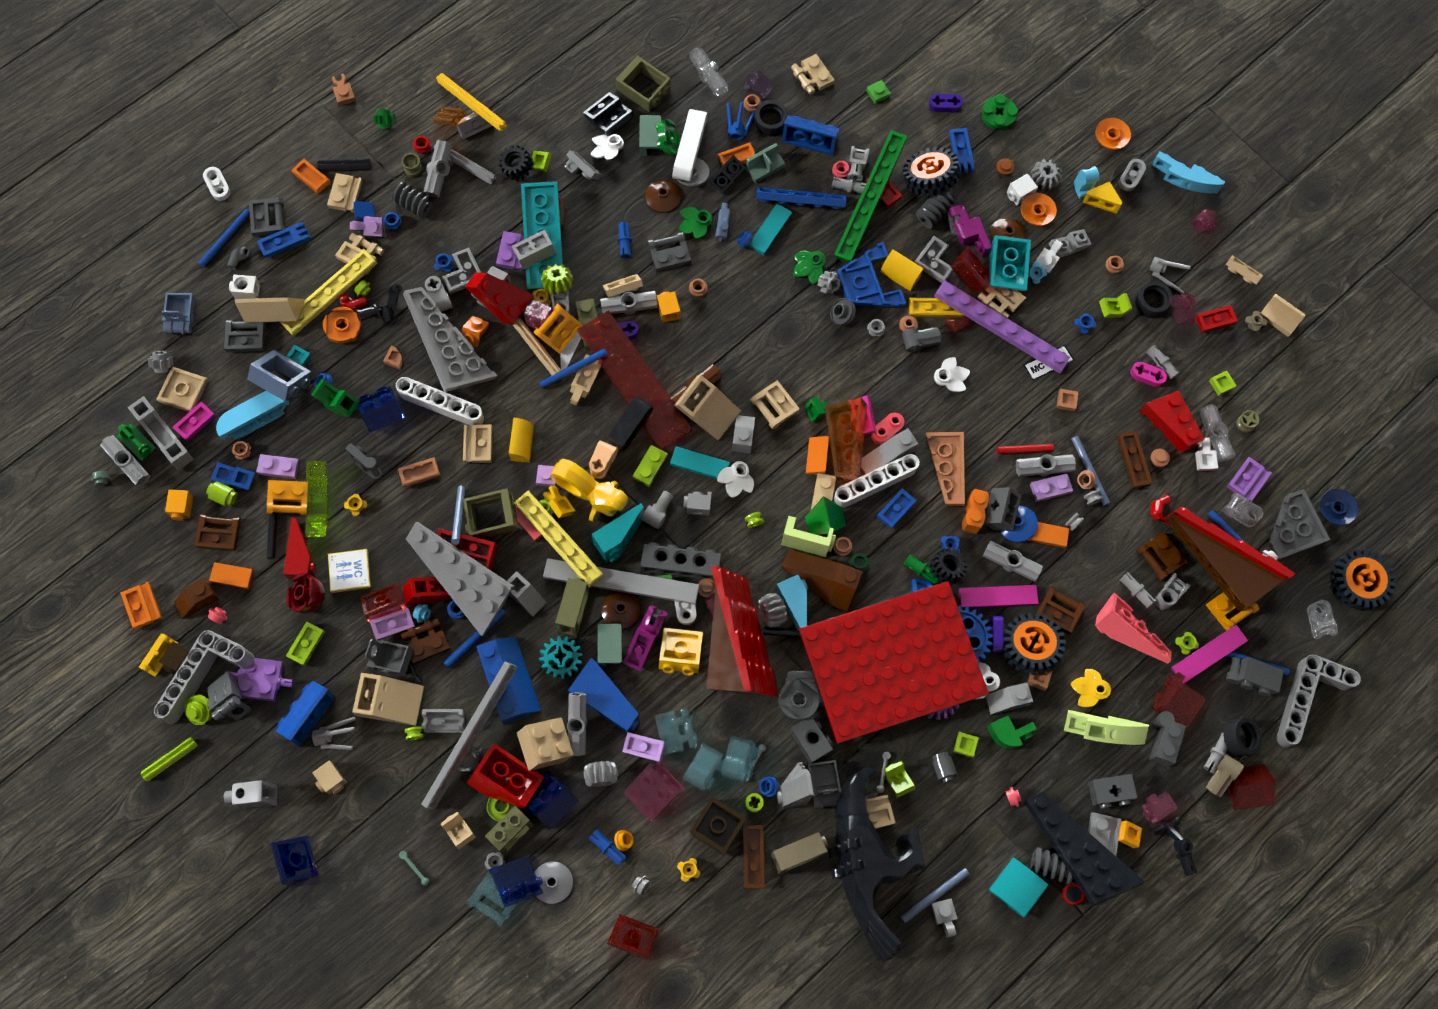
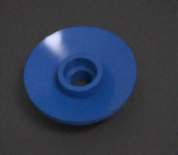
(1024, 530)

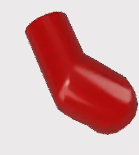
(353, 304)
(1157, 507)

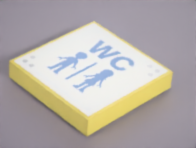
(349, 571)

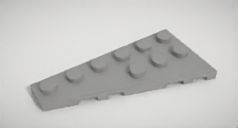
(448, 349)
(468, 582)

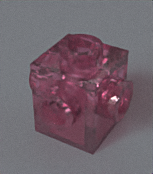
(537, 313)

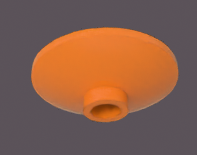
(1115, 128)
(1040, 203)

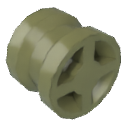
(1252, 420)

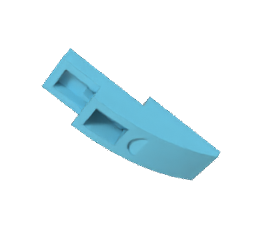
(1192, 179)

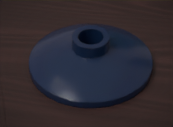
(1344, 502)

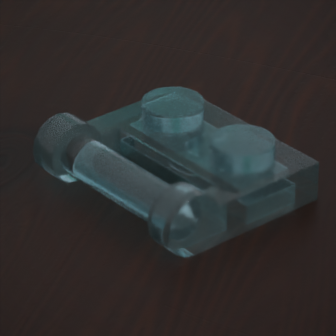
(488, 889)

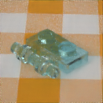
(669, 731)

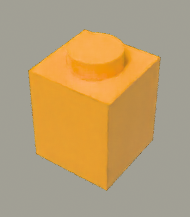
(668, 306)
(179, 504)

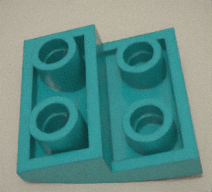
(1018, 887)

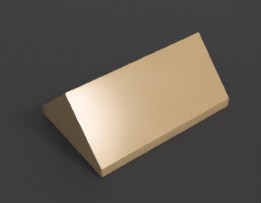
(269, 309)

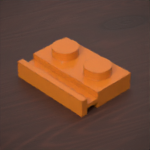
(141, 605)

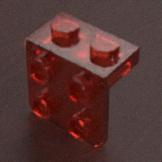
(1179, 700)

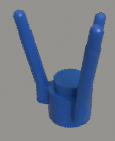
(737, 130)

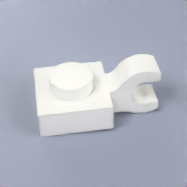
(1048, 257)
(1206, 458)

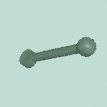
(404, 856)

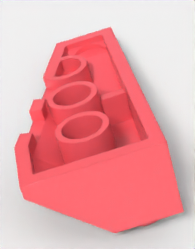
(1121, 625)

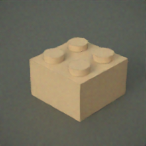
(545, 744)

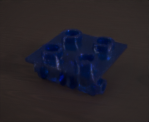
(516, 881)

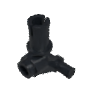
(383, 312)
(1181, 845)

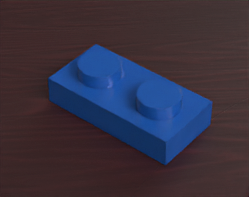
(896, 508)

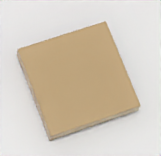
(182, 389)

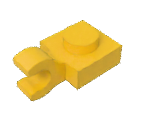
(559, 504)

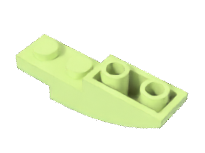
(1106, 730)

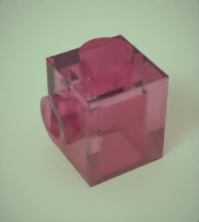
(1158, 806)

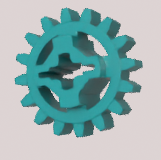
(552, 658)

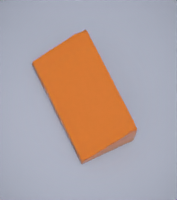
(817, 455)

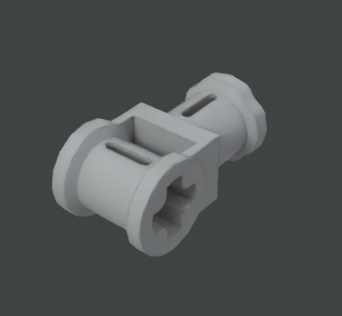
(858, 161)

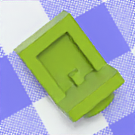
(1115, 306)
(898, 779)

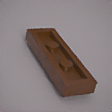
(1134, 459)
(753, 857)

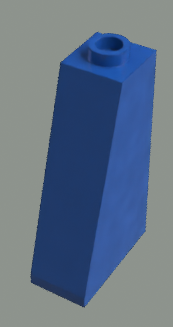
(605, 697)

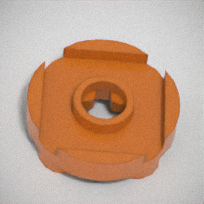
(348, 333)

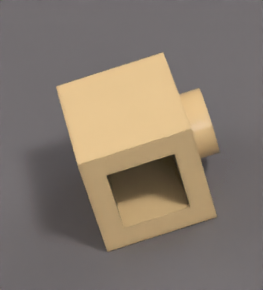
(329, 778)

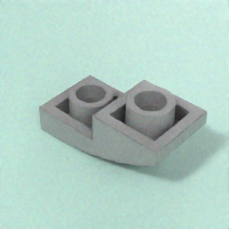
(1072, 243)

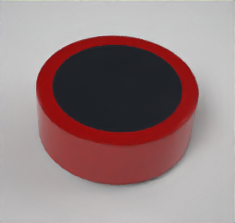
(1072, 894)

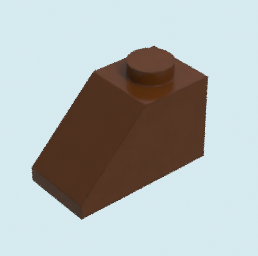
(195, 597)

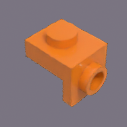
(474, 329)

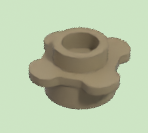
(1255, 326)

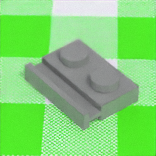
(1105, 830)

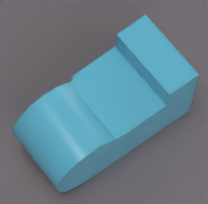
(1085, 181)

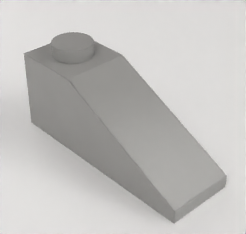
(889, 451)

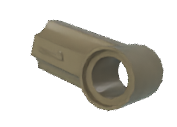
(1227, 771)

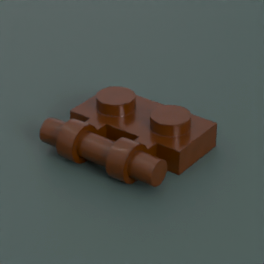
(428, 646)

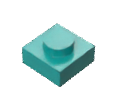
(299, 355)

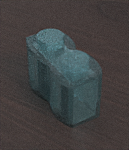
(739, 759)
(703, 768)

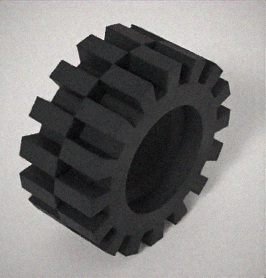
(512, 154)
(953, 560)

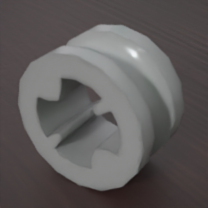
(1093, 497)
(1074, 521)

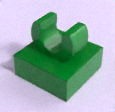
(815, 409)

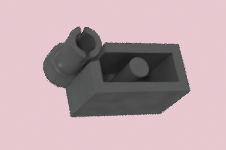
(1255, 675)
(1167, 739)

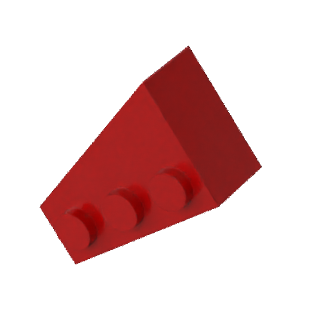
(499, 297)
(1175, 421)
(478, 549)

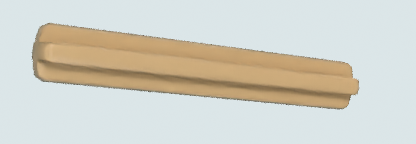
(536, 347)

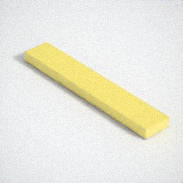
(331, 290)
(558, 538)

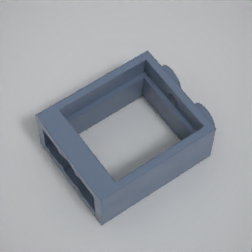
(260, 375)

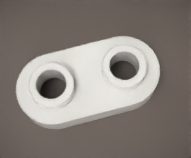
(216, 185)
(682, 608)

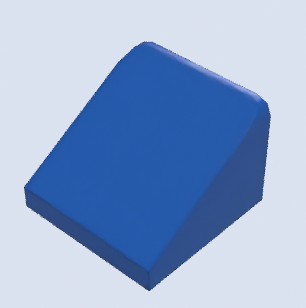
(363, 209)

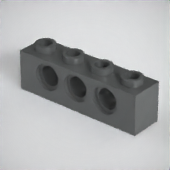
(670, 566)

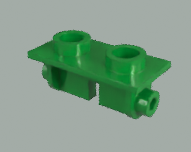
(135, 441)

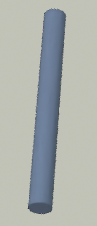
(1088, 466)
(458, 515)
(934, 895)

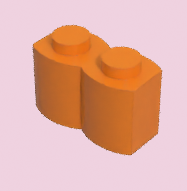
(975, 511)

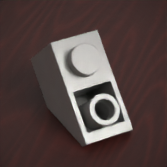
(526, 594)

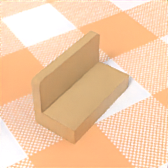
(1282, 315)

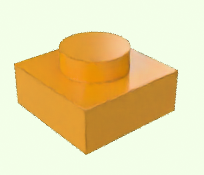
(1130, 834)

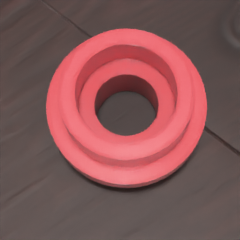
(841, 165)
(217, 615)
(1013, 797)

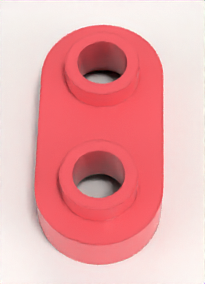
(888, 427)

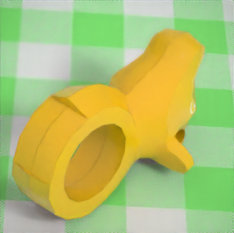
(578, 482)

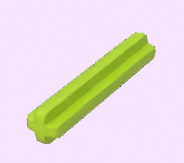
(169, 759)

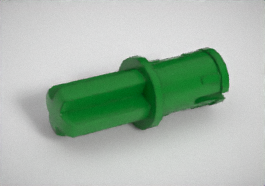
(920, 568)

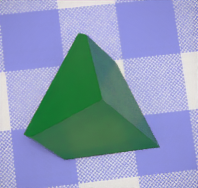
(825, 516)

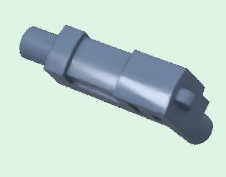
(723, 220)

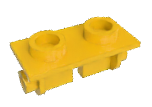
(151, 661)

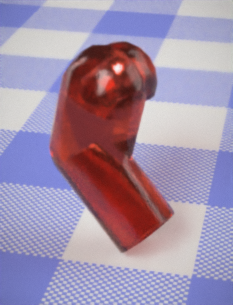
(958, 325)

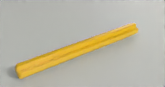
(471, 102)

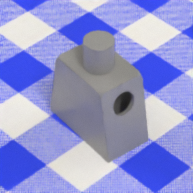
(252, 794)

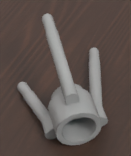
(1159, 265)
(324, 735)

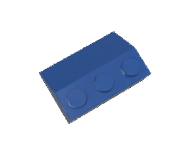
(810, 134)
(305, 713)

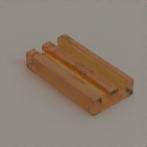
(451, 113)

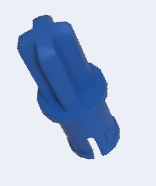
(624, 240)
(608, 847)

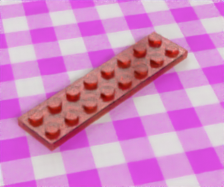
(634, 378)

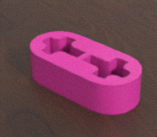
(1148, 374)

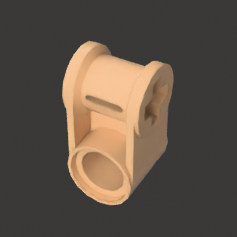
(603, 457)

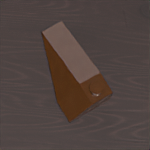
(826, 578)

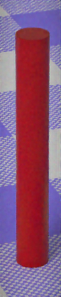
(1025, 449)

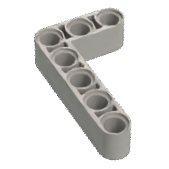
(193, 672)
(1306, 694)

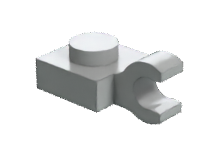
(945, 913)

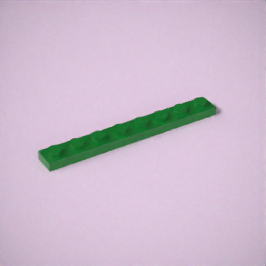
(870, 196)

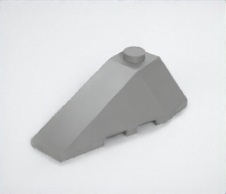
(796, 788)

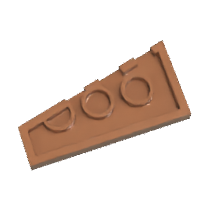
(948, 459)

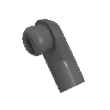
(238, 255)

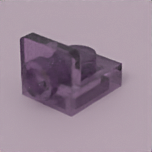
(759, 84)

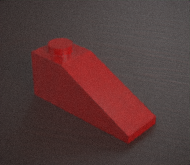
(298, 555)
(424, 591)

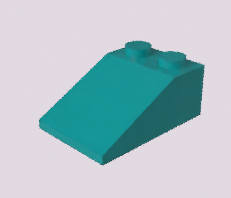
(1009, 263)
(614, 537)

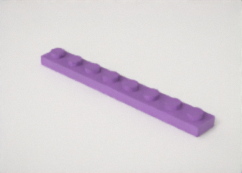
(1002, 326)

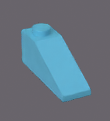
(794, 594)

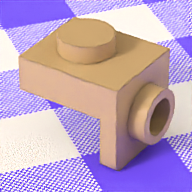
(458, 830)

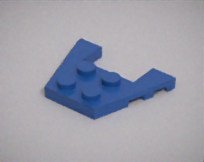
(861, 284)

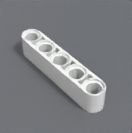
(689, 145)
(433, 396)
(882, 474)

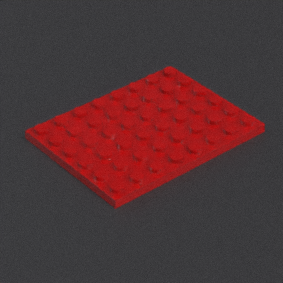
(893, 662)

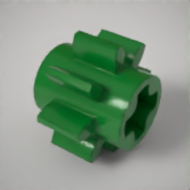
(384, 118)

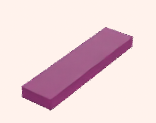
(998, 596)
(1210, 653)

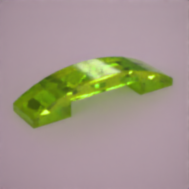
(317, 499)

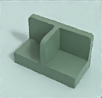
(648, 133)
(764, 163)
(609, 644)

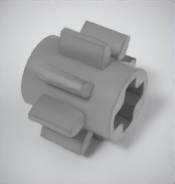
(829, 282)
(160, 361)

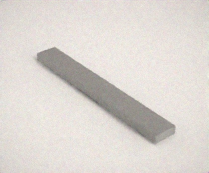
(629, 583)
(469, 735)

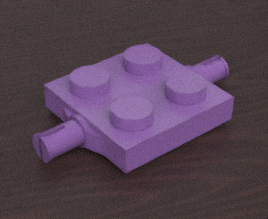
(262, 680)

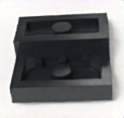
(608, 114)

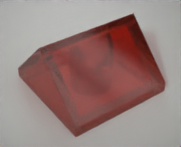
(971, 270)
(383, 602)
(1252, 788)
(632, 937)

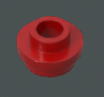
(421, 140)

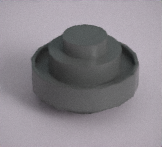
(842, 312)

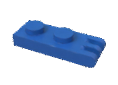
(961, 147)
(284, 240)

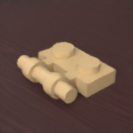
(816, 71)
(349, 251)
(1009, 298)

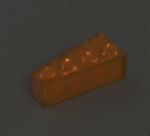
(846, 434)

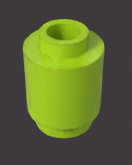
(221, 494)

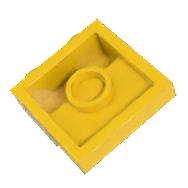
(680, 651)

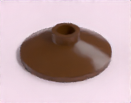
(663, 203)
(1000, 226)
(628, 616)

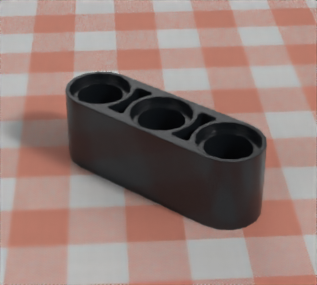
(630, 423)

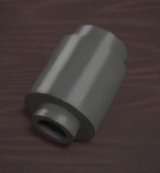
(944, 767)

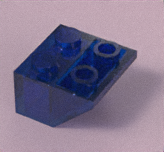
(379, 408)
(551, 801)

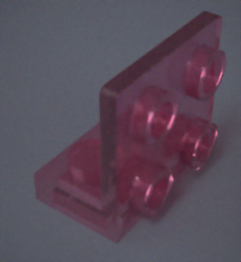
(653, 790)

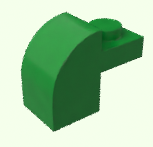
(335, 400)
(1005, 734)

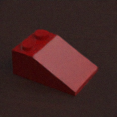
(505, 778)

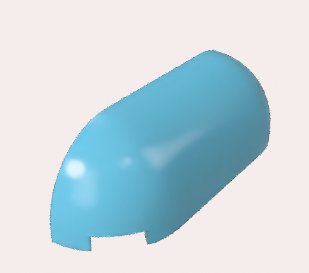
(250, 416)

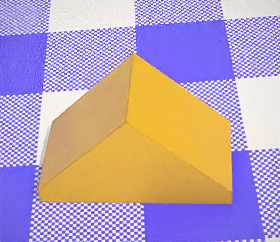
(1103, 197)

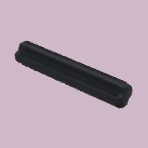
(344, 164)

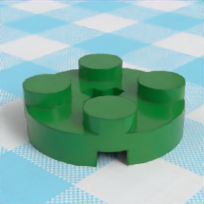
(1002, 104)
(668, 138)

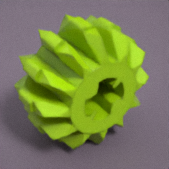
(557, 279)

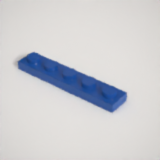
(800, 197)

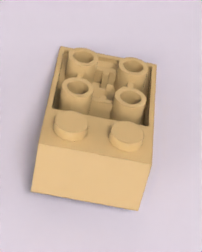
(707, 407)
(387, 699)

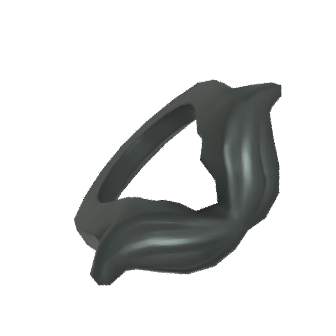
(479, 756)

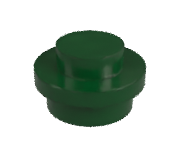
(859, 562)

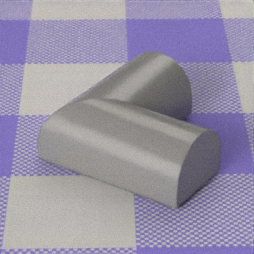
(930, 260)
(467, 267)

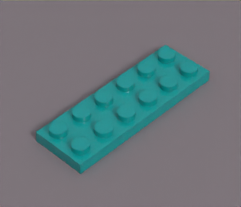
(541, 213)

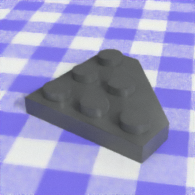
(1296, 527)

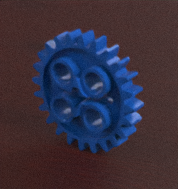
(977, 632)

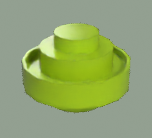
(197, 710)
(498, 809)

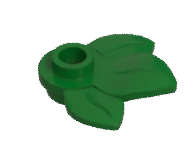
(692, 222)
(808, 267)

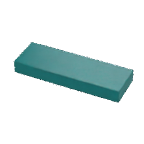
(770, 229)
(697, 462)

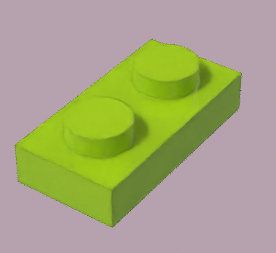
(650, 466)
(305, 643)

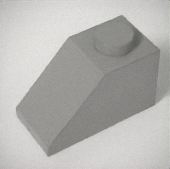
(743, 434)
(1009, 698)

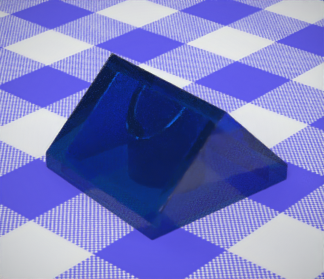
(294, 860)

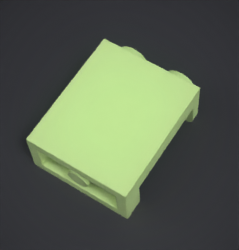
(807, 541)

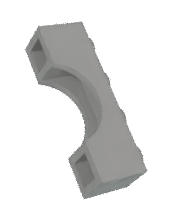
(160, 433)

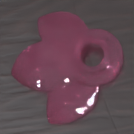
(1183, 307)

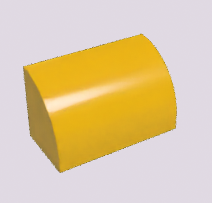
(901, 270)
(521, 440)

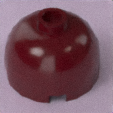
(306, 594)

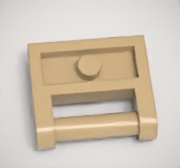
(780, 402)

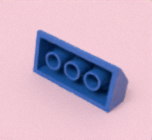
(519, 696)

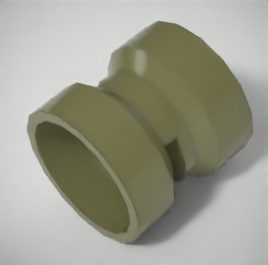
(412, 165)

